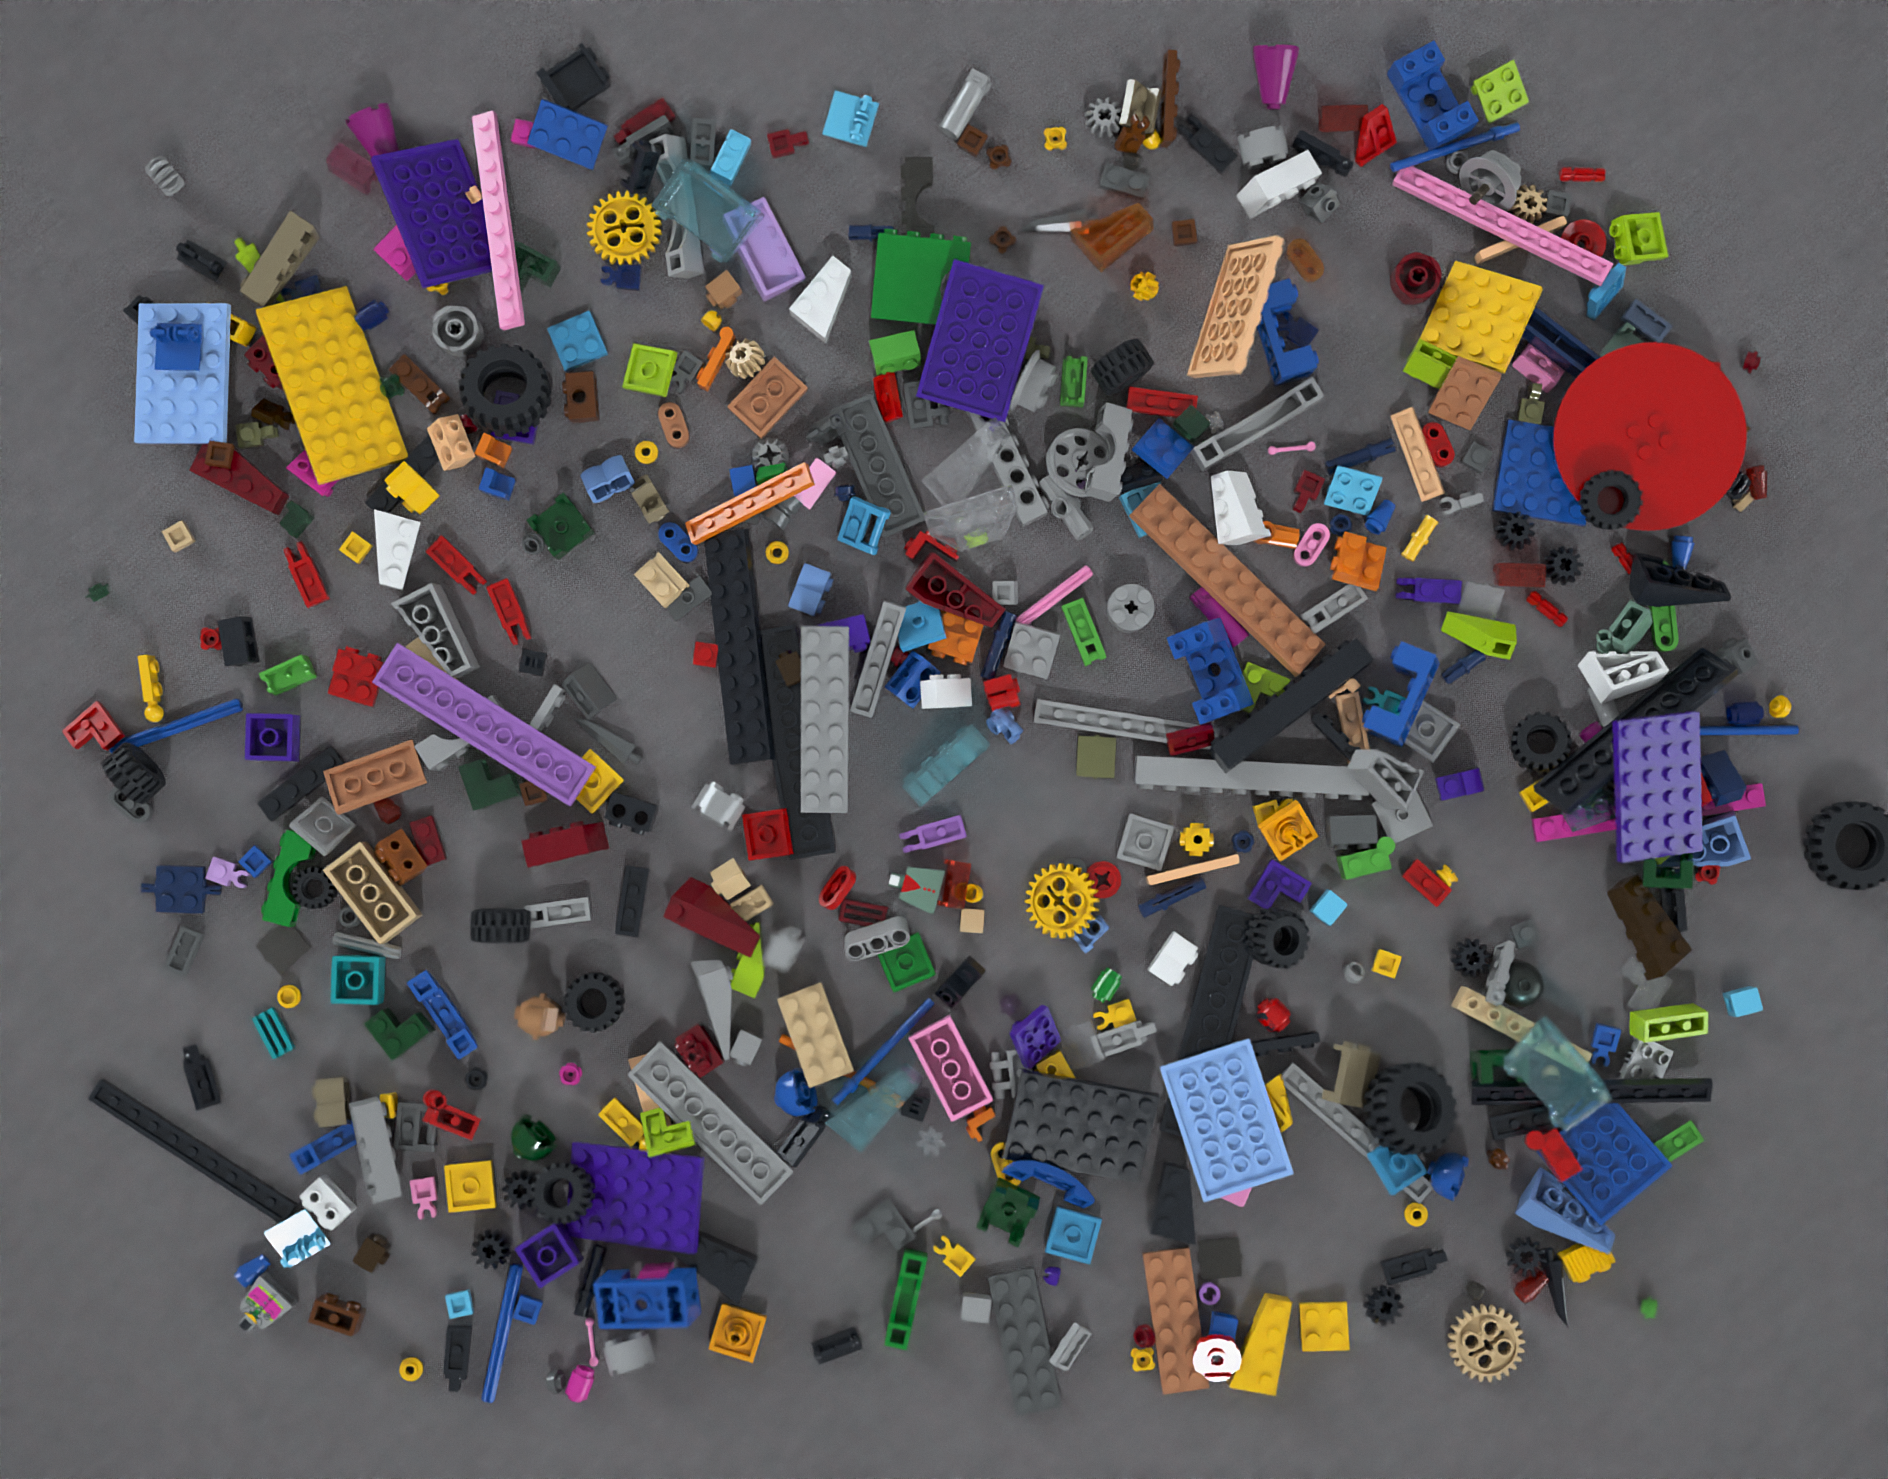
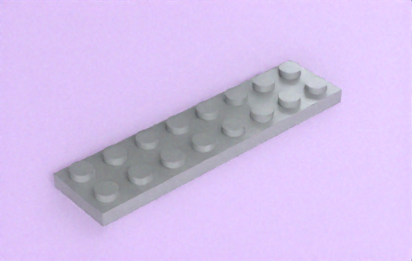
(824, 719)
(713, 1122)

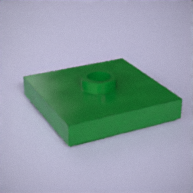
(907, 964)

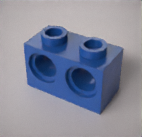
(906, 680)

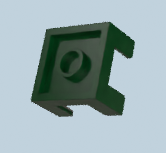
(561, 526)
(1667, 876)
(1483, 1061)
(1009, 1210)

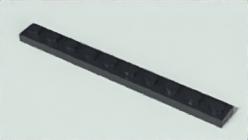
(1621, 1091)
(192, 1151)

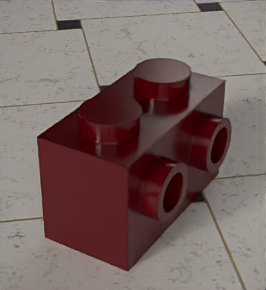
(261, 360)

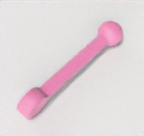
(1309, 447)
(593, 1360)

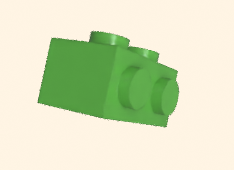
(895, 352)

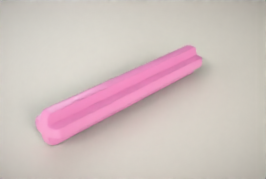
(1055, 595)

